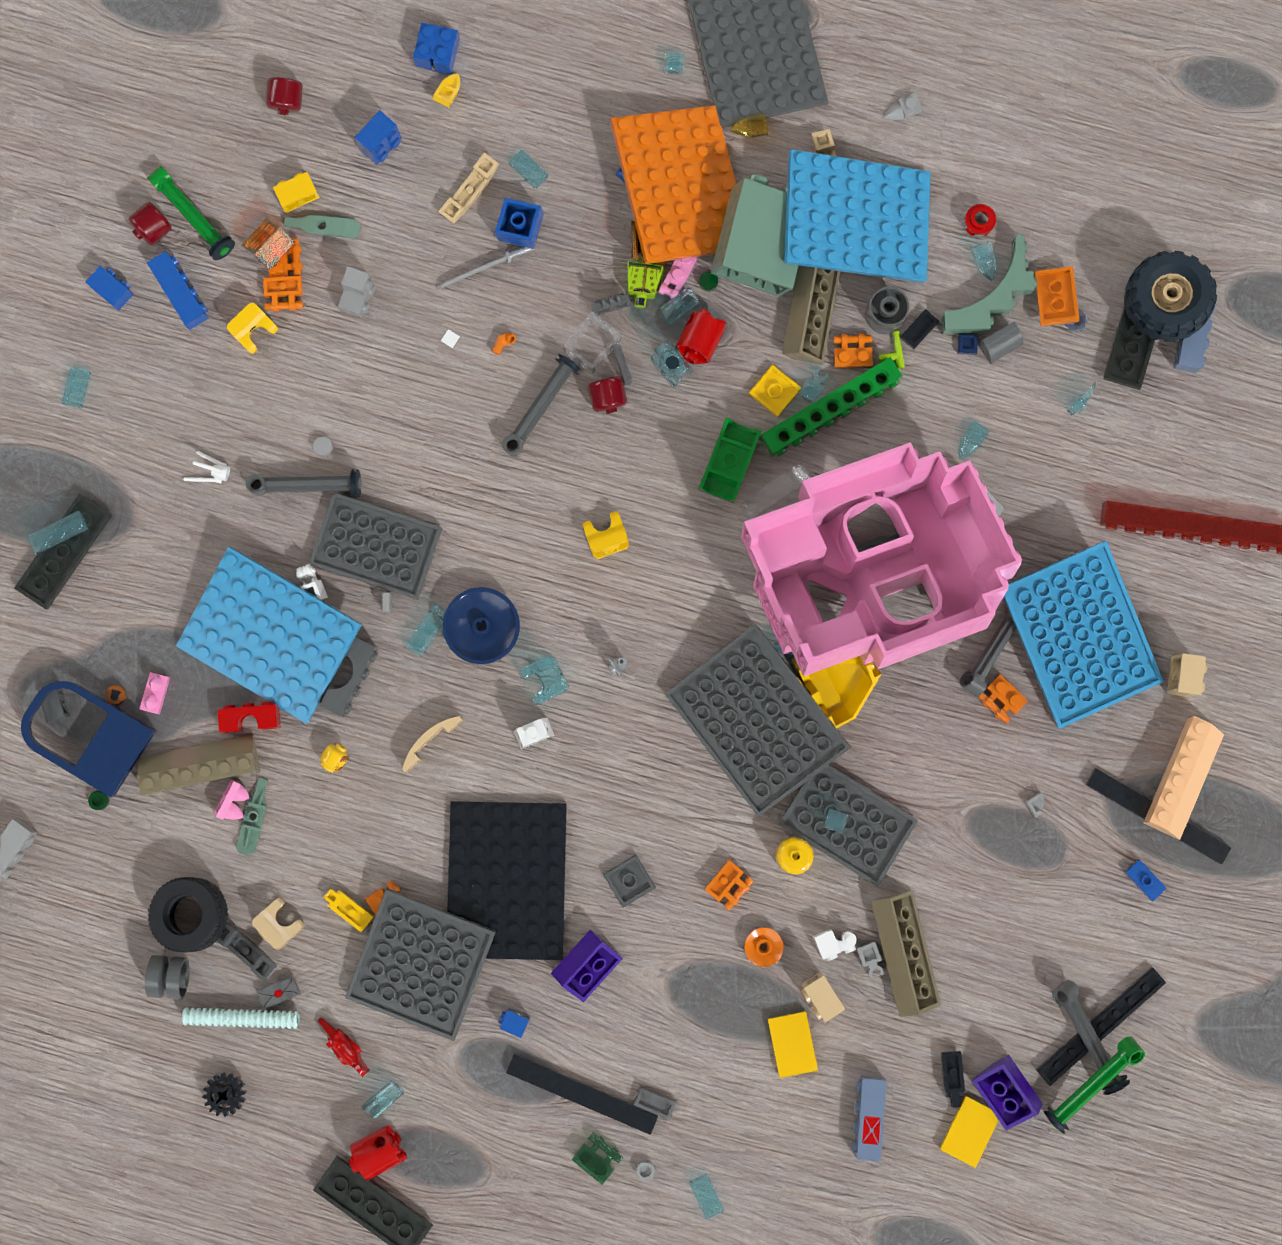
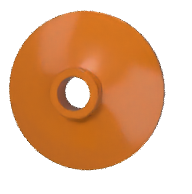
(766, 957)

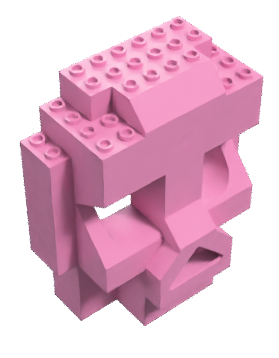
(943, 544)

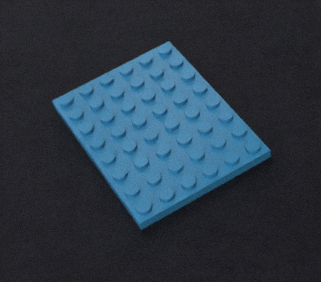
(857, 216)
(268, 634)
(1081, 634)

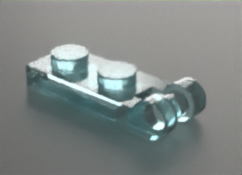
(426, 631)

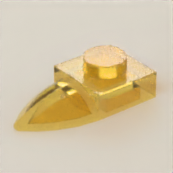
(751, 126)

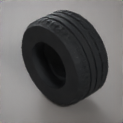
(163, 907)

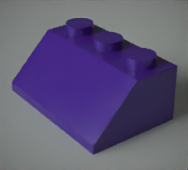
(586, 966)
(1008, 1093)

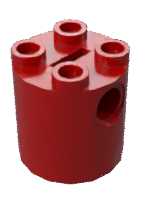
(700, 337)
(377, 1153)

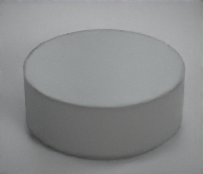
(323, 446)
(645, 1170)

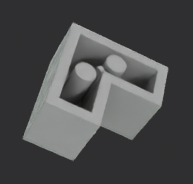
(357, 290)

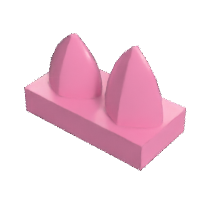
(154, 693)
(225, 807)

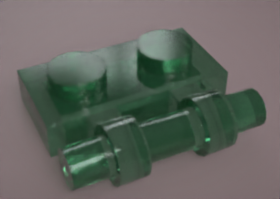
(593, 1163)

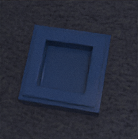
(967, 344)

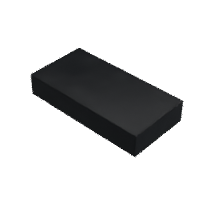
(919, 329)

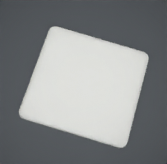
(450, 338)

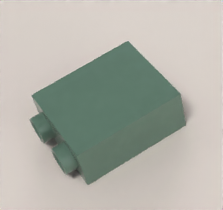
(754, 238)

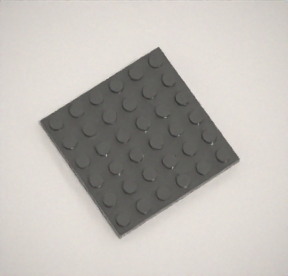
(420, 964)

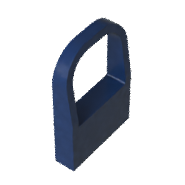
(111, 750)

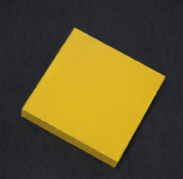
(774, 391)

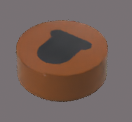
(116, 694)

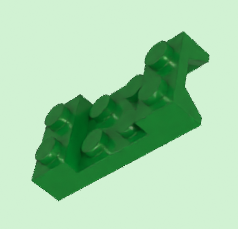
(729, 461)

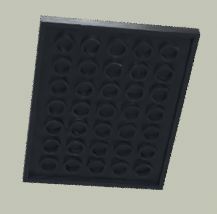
(510, 874)

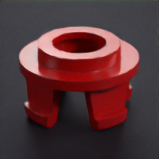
(975, 228)

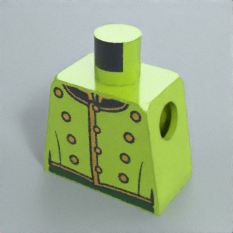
(643, 282)

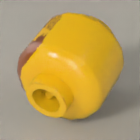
(334, 757)

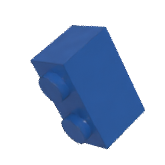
(109, 287)

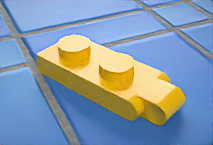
(348, 909)

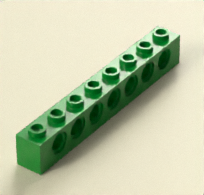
(886, 369)

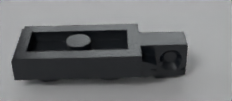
(953, 1076)

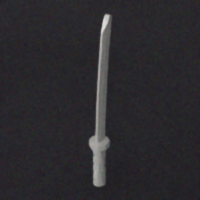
(507, 256)

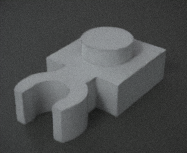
(869, 957)

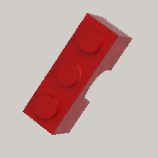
(231, 718)

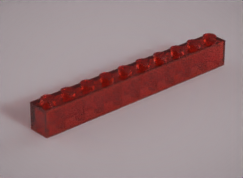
(1191, 526)

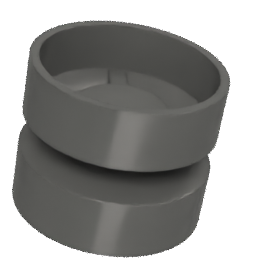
(887, 310)
(167, 977)

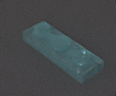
(57, 532)

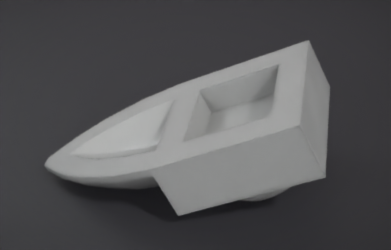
(904, 108)

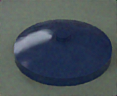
(481, 625)

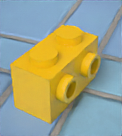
(296, 192)

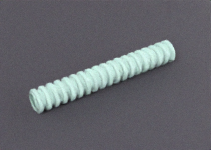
(240, 1018)

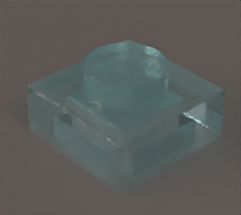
(674, 62)
(835, 820)

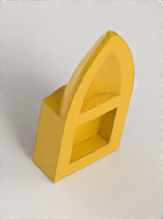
(447, 90)

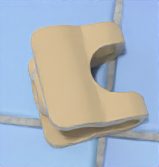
(271, 931)

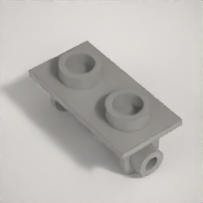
(617, 665)

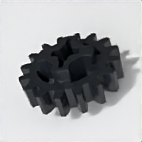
(230, 1099)

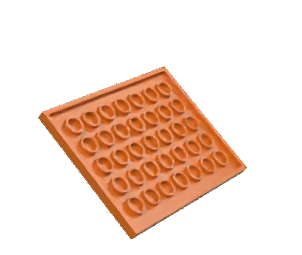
(675, 180)

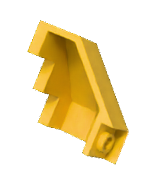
(841, 688)

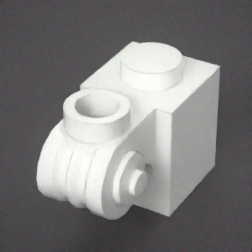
(310, 583)
(829, 946)

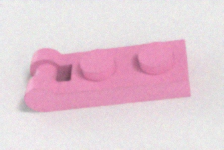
(677, 276)

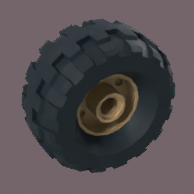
(1170, 296)

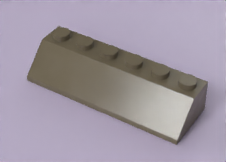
(810, 314)
(197, 765)
(906, 954)

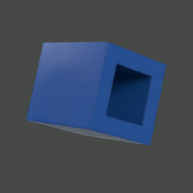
(513, 1022)

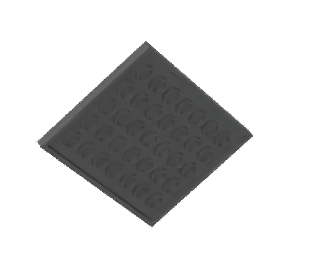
(757, 57)
(757, 720)

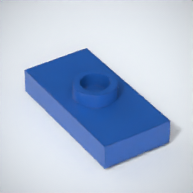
(1145, 880)

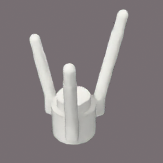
(219, 471)

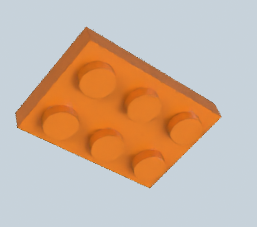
(1057, 296)

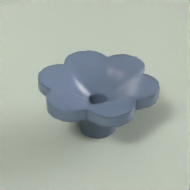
(1083, 319)

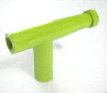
(898, 355)

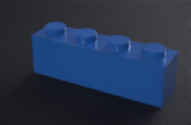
(177, 290)

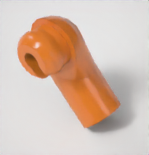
(503, 340)

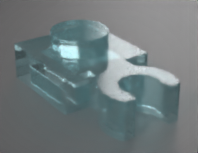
(812, 389)

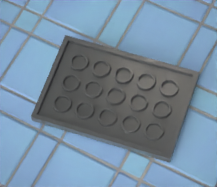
(375, 546)
(872, 830)

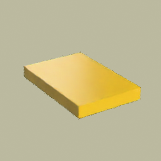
(792, 1044)
(969, 1131)

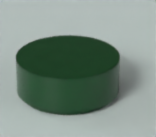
(708, 281)
(98, 800)

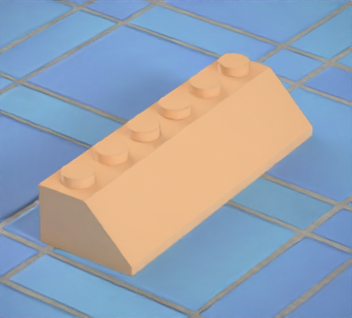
(1184, 777)

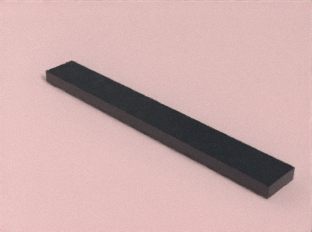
(1140, 806)
(1103, 1024)
(581, 1094)

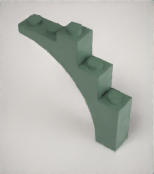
(977, 317)

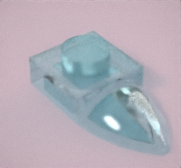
(985, 259)
(1080, 404)
(972, 439)

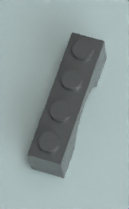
(339, 699)

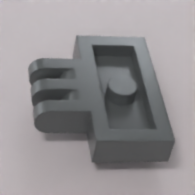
(611, 304)

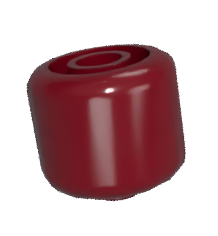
(284, 95)
(149, 223)
(607, 394)

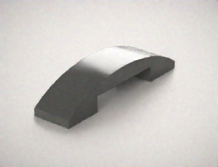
(248, 952)

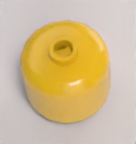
(801, 850)

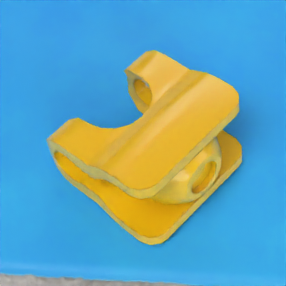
(245, 322)
(608, 541)

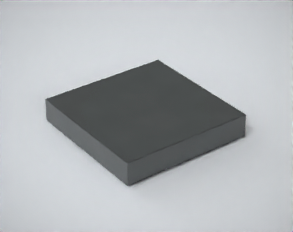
(629, 881)

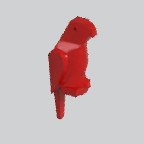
(344, 1048)

